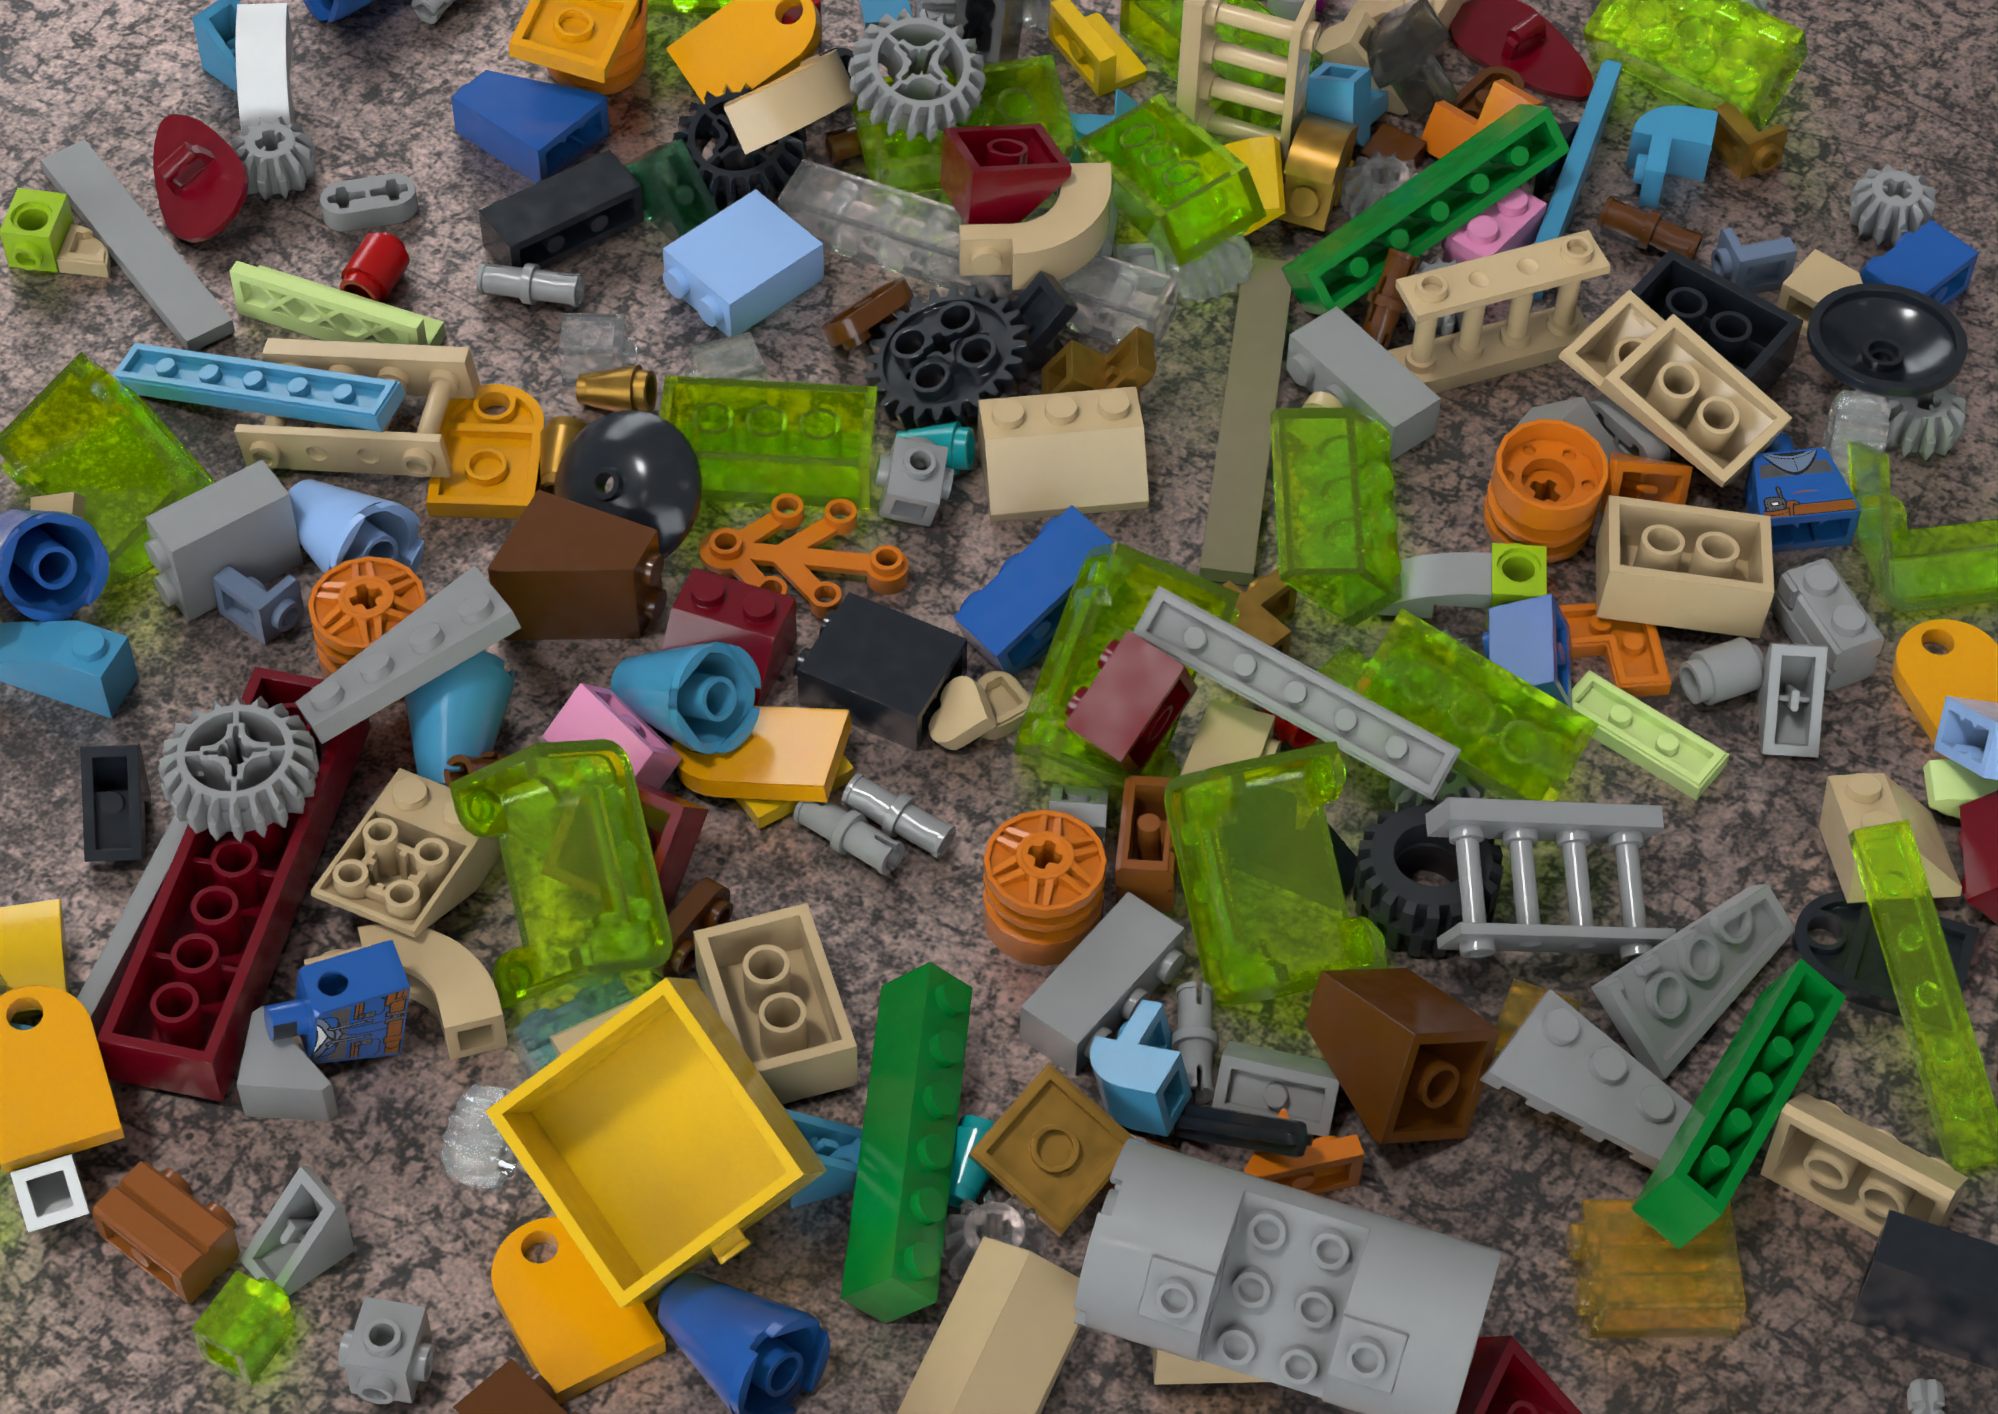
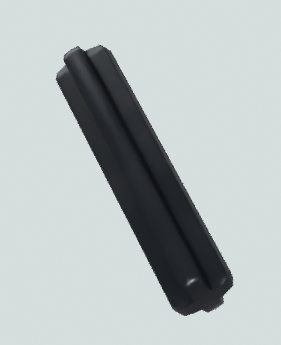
(1243, 1130)

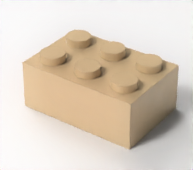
(1684, 566)
(780, 1001)

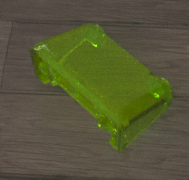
(108, 445)
(1102, 606)
(572, 866)
(1266, 875)

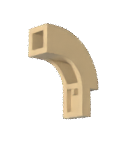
(790, 101)
(1052, 243)
(448, 983)

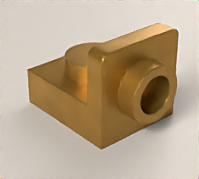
(1742, 145)

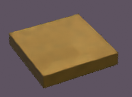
(1052, 1149)

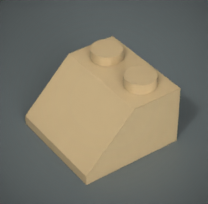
(1874, 800)

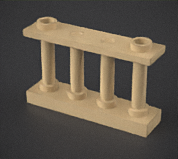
(1202, 47)
(1509, 344)
(423, 371)

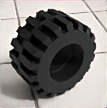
(1405, 910)

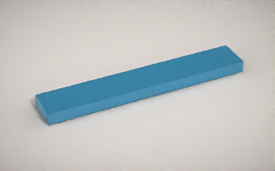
(1581, 155)
(261, 386)

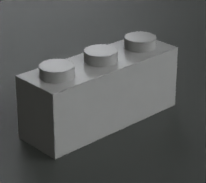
(1344, 360)
(1102, 982)

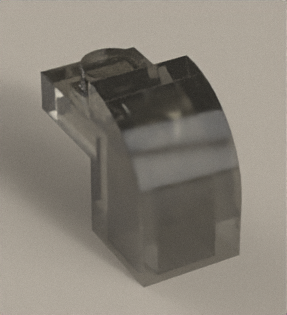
(1402, 56)

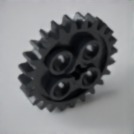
(948, 357)

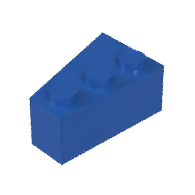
(1021, 607)

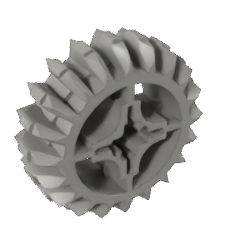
(914, 48)
(207, 754)

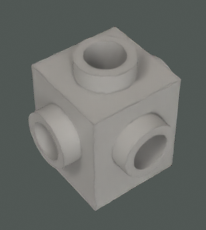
(913, 480)
(387, 1351)

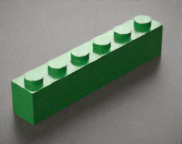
(1427, 207)
(1739, 1105)
(907, 1144)

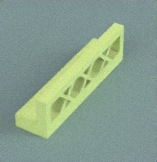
(326, 311)

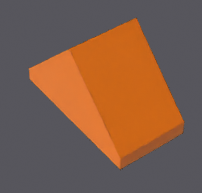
(1646, 479)

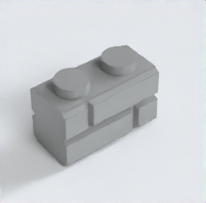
(1822, 610)

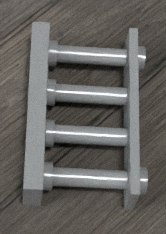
(1573, 828)

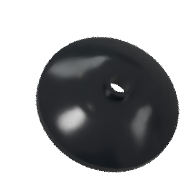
(1887, 340)
(651, 470)

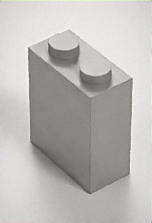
(233, 523)

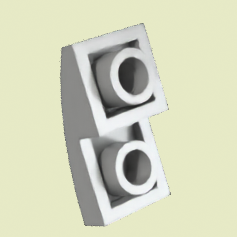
(1444, 580)

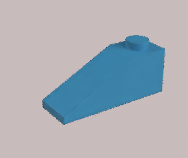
(68, 663)

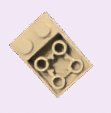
(408, 858)

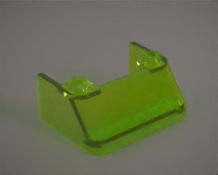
(1920, 565)

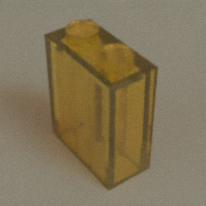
(1644, 1285)

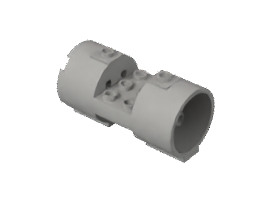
(1284, 1285)

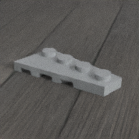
(418, 649)
(1689, 980)
(1589, 1079)

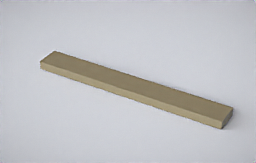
(1245, 425)

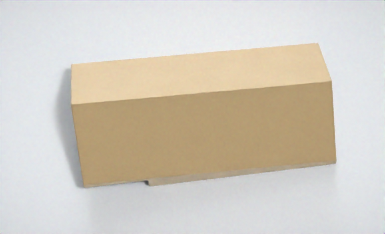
(1677, 388)
(999, 1337)

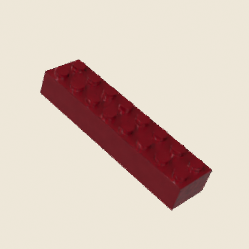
(222, 928)

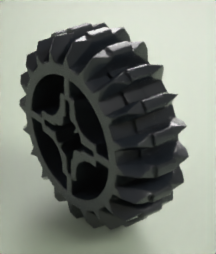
(729, 171)

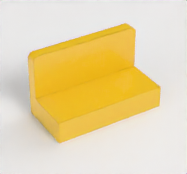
(1093, 48)

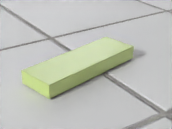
(1648, 736)

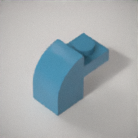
(1346, 95)
(1670, 142)
(1140, 1074)

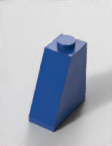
(530, 122)

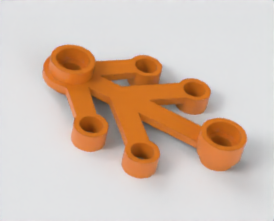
(798, 554)

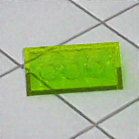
(1336, 510)
(1507, 729)

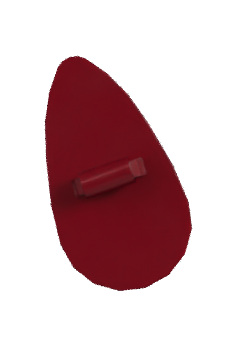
(1523, 40)
(197, 178)

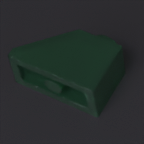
(672, 189)

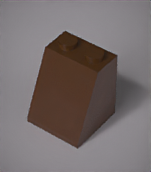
(578, 573)
(1402, 1052)

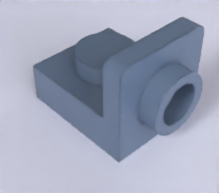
(1753, 266)
(254, 608)

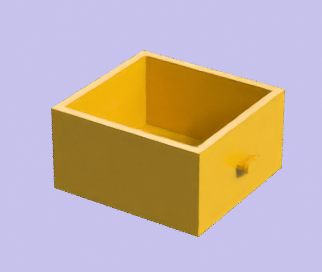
(656, 1141)

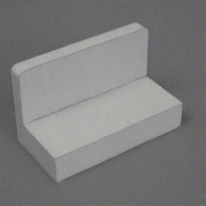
(1269, 1080)

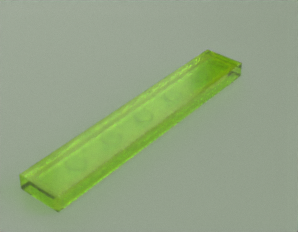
(1928, 994)

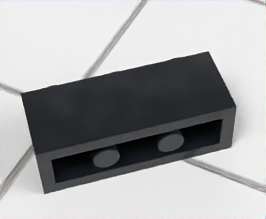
(563, 213)

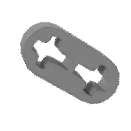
(369, 202)
(1627, 432)

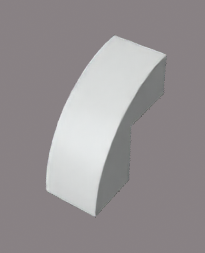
(264, 63)
(50, 1192)

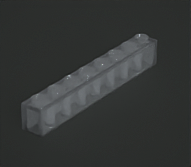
(922, 242)

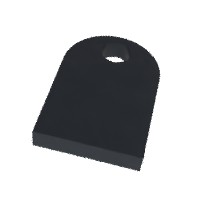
(1856, 959)

